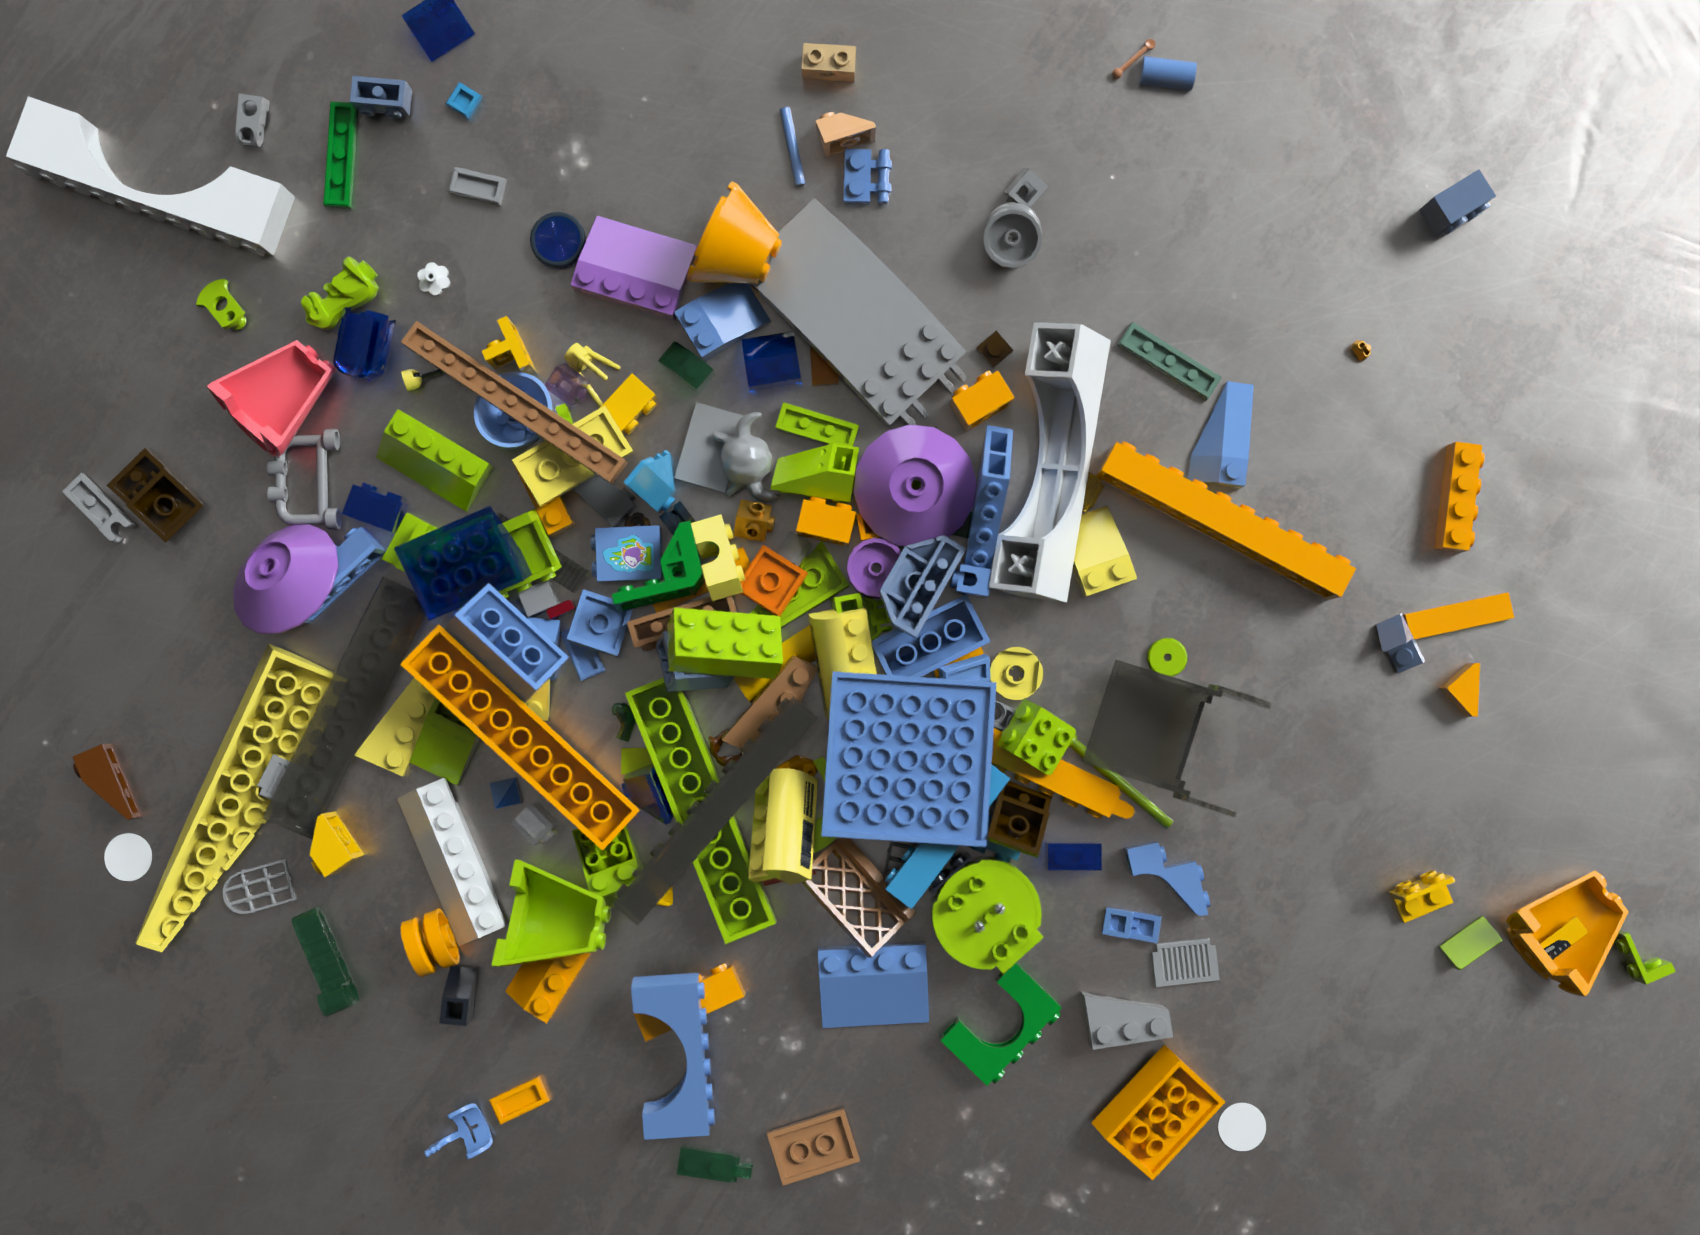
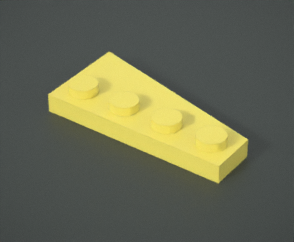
(397, 733)

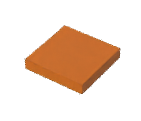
(772, 581)

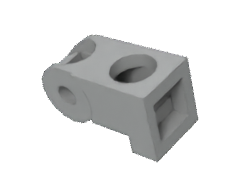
(251, 119)

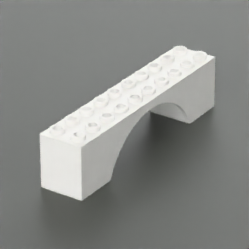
(68, 152)
(1067, 381)

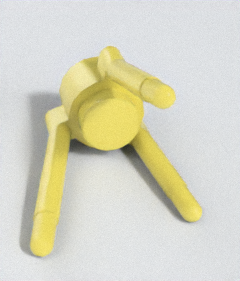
(580, 358)

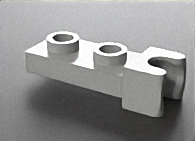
(98, 507)

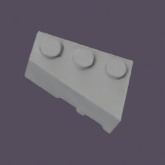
(1123, 1022)

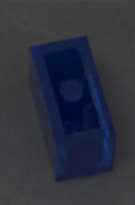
(374, 508)
(1073, 855)

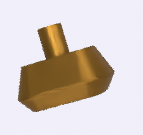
(1361, 349)

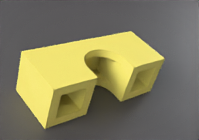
(722, 574)

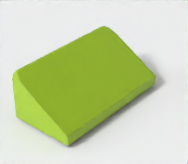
(1470, 943)

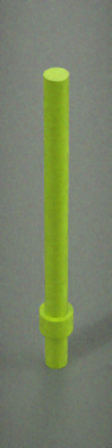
(1127, 788)

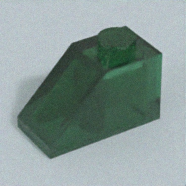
(687, 367)

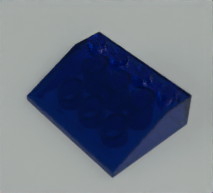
(460, 560)

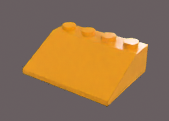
(1158, 1112)

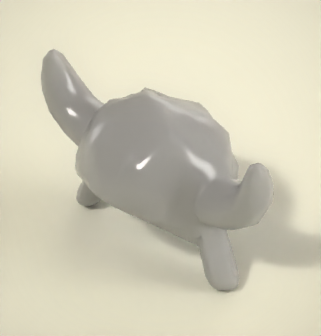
(746, 459)

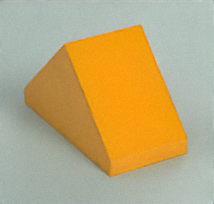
(1463, 689)

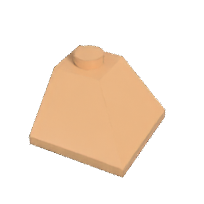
(843, 132)

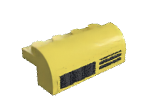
(840, 645)
(783, 827)

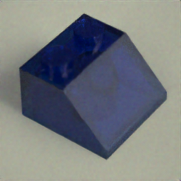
(771, 361)

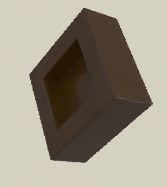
(994, 349)

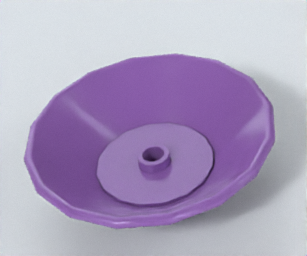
(886, 492)
(285, 579)

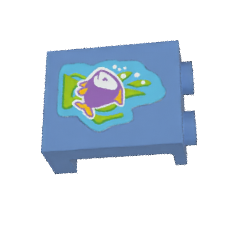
(627, 553)

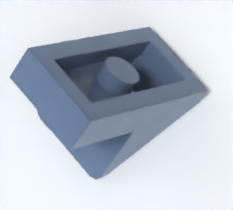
(1399, 643)

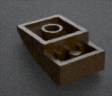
(155, 494)
(1019, 819)

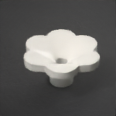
(438, 281)

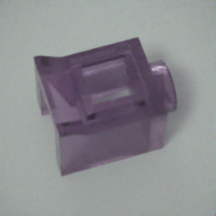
(579, 384)

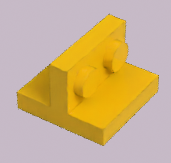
(503, 352)

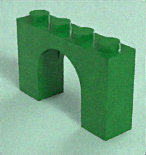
(990, 1059)

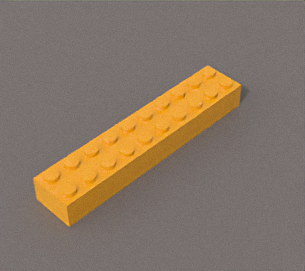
(1226, 521)
(520, 737)

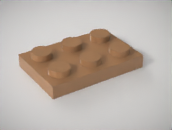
(813, 1146)

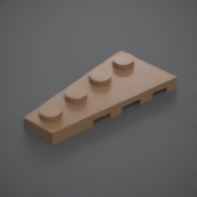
(790, 682)

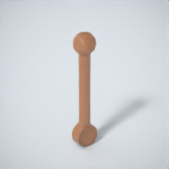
(1149, 45)

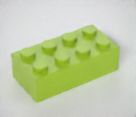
(724, 643)

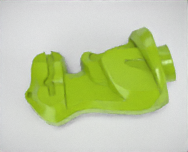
(349, 288)

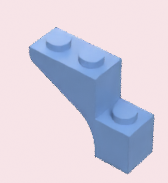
(1182, 877)

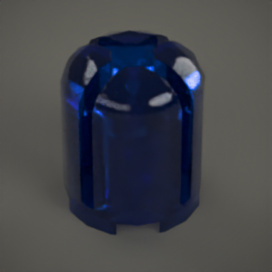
(363, 344)

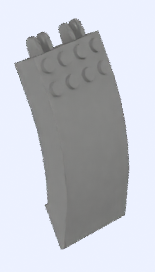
(858, 315)

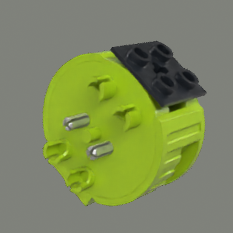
(985, 912)

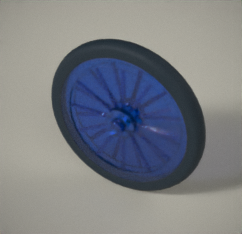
(557, 239)

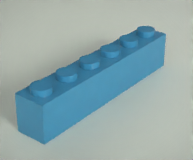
(927, 859)

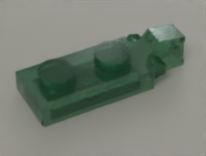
(712, 1165)

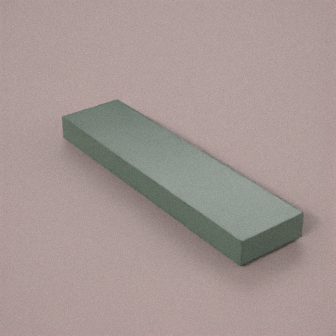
(1169, 361)

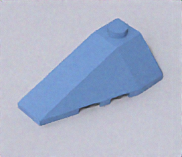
(1225, 441)

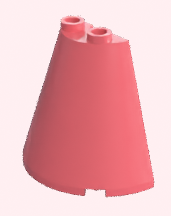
(274, 394)

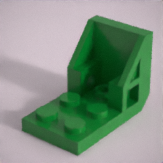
(679, 557)

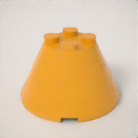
(735, 243)

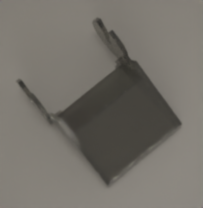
(1150, 727)

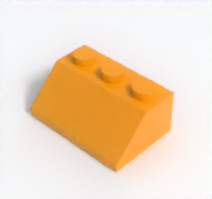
(544, 984)

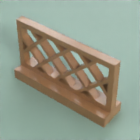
(874, 884)

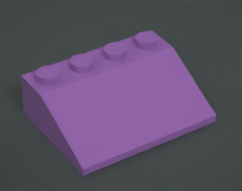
(633, 268)

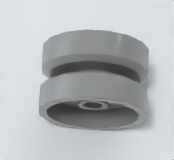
(1003, 247)

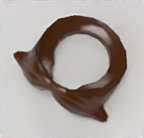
(715, 744)

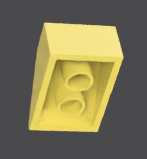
(1101, 554)

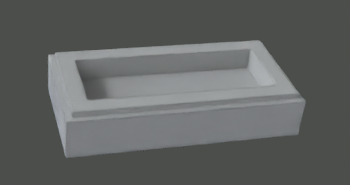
(477, 186)

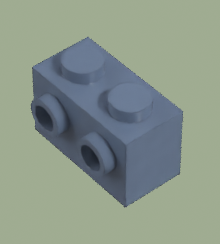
(381, 96)

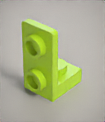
(1653, 969)

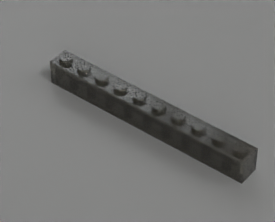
(714, 811)

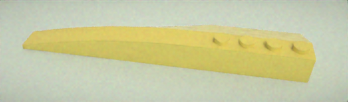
(229, 803)

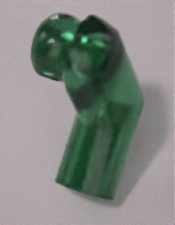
(626, 718)

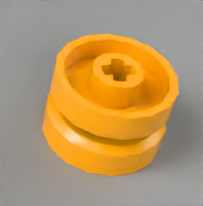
(429, 943)

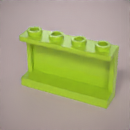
(535, 547)

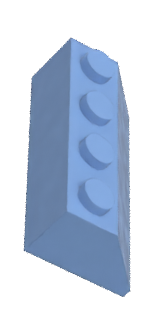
(355, 558)
(945, 636)
(506, 643)

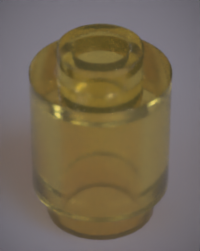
(1092, 492)

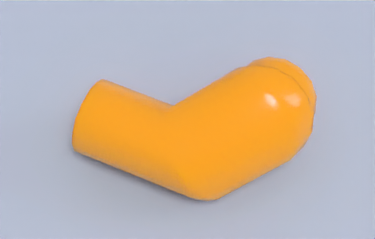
(800, 763)

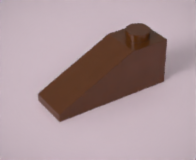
(104, 775)

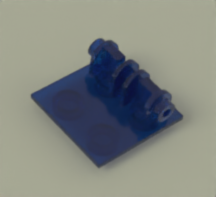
(438, 26)

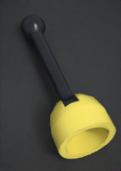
(413, 378)

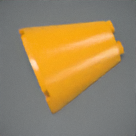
(1580, 963)

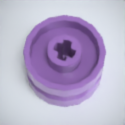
(860, 563)

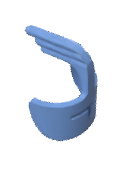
(481, 1133)

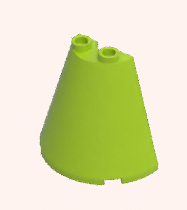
(550, 919)

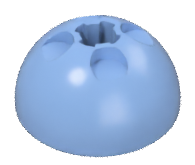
(501, 428)

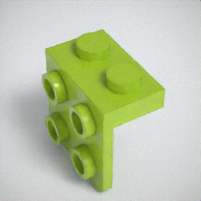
(1037, 736)

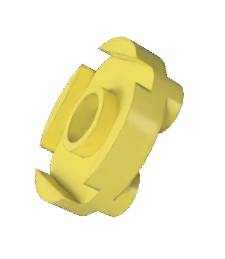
(1027, 663)

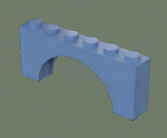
(678, 1004)

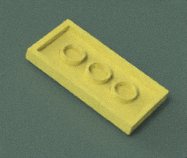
(552, 472)

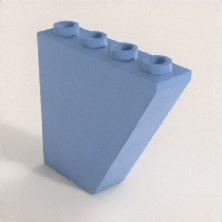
(990, 496)

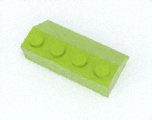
(433, 460)

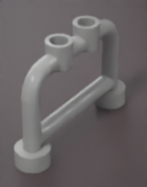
(279, 494)

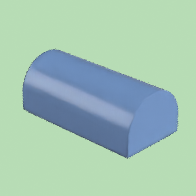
(1168, 73)

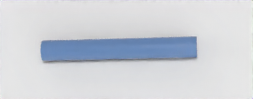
(792, 146)

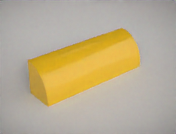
(797, 645)

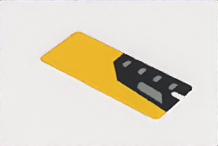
(1564, 938)

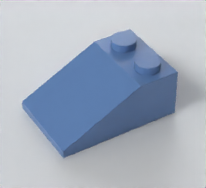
(722, 318)

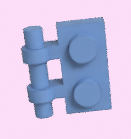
(858, 176)

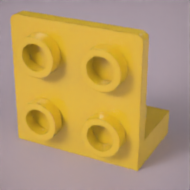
(1422, 896)

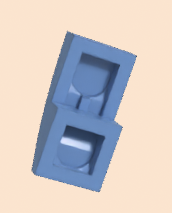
(1132, 925)

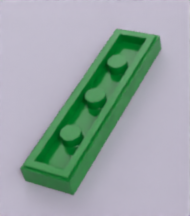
(340, 155)

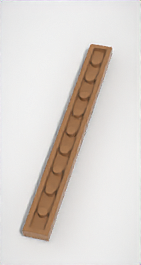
(514, 403)

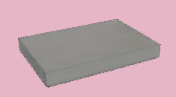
(701, 453)

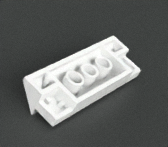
(452, 861)

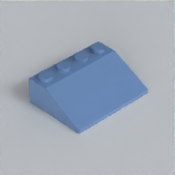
(875, 989)

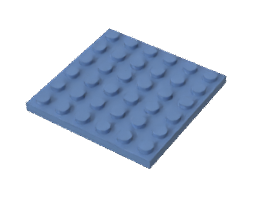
(909, 759)

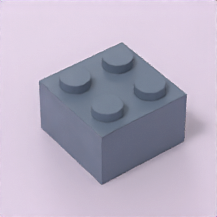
(1458, 204)

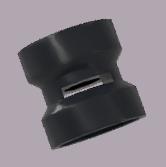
(677, 515)

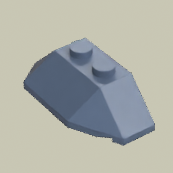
(919, 581)

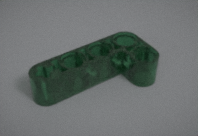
(326, 962)

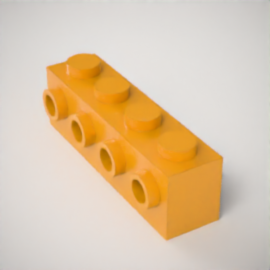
(1458, 497)

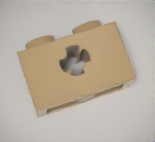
(828, 62)

